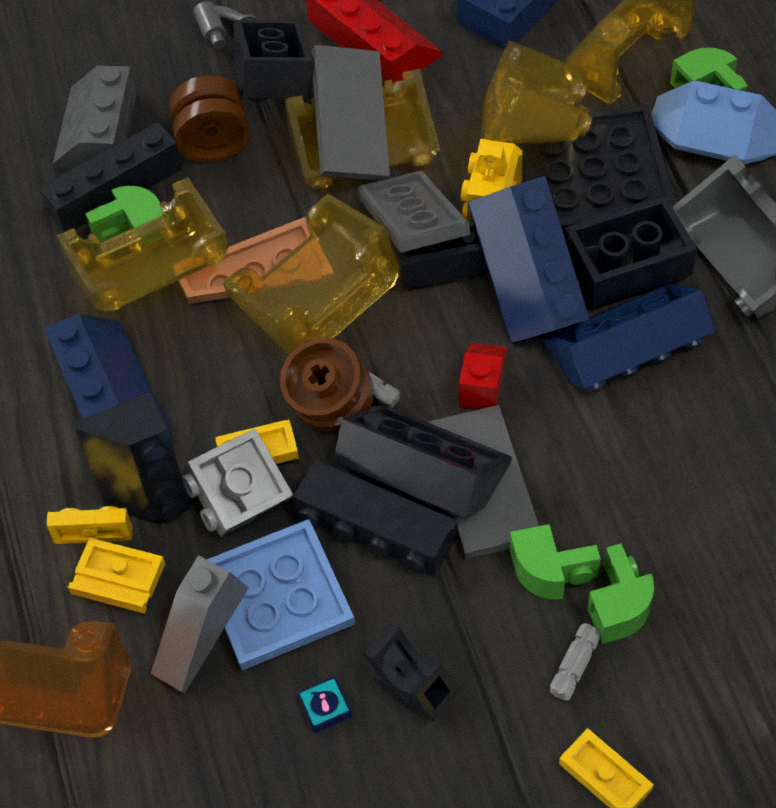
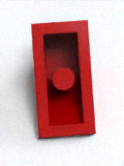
(481, 376)

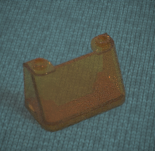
(66, 688)

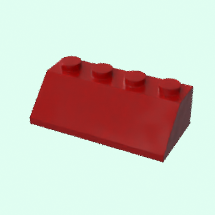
(374, 28)

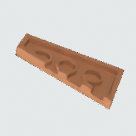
(257, 253)

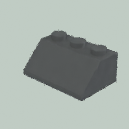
(96, 115)

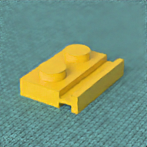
(117, 575)

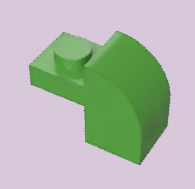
(707, 66)
(129, 210)
(546, 570)
(626, 603)

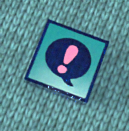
(324, 704)

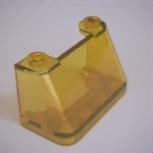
(618, 31)
(534, 99)
(407, 120)
(148, 255)
(322, 281)

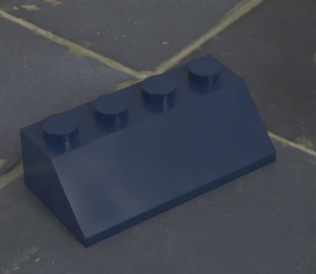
(528, 259)
(630, 335)
(97, 363)

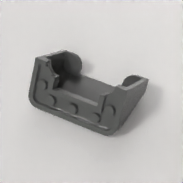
(736, 232)

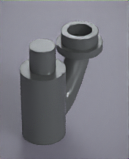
(210, 22)

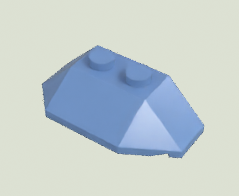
(716, 122)

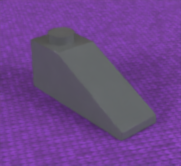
(196, 621)

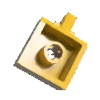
(491, 170)

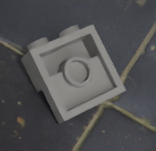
(235, 483)

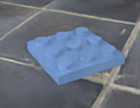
(288, 598)

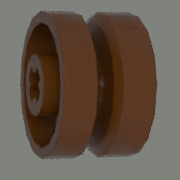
(208, 119)
(325, 383)

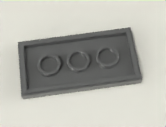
(350, 113)
(413, 211)
(509, 504)

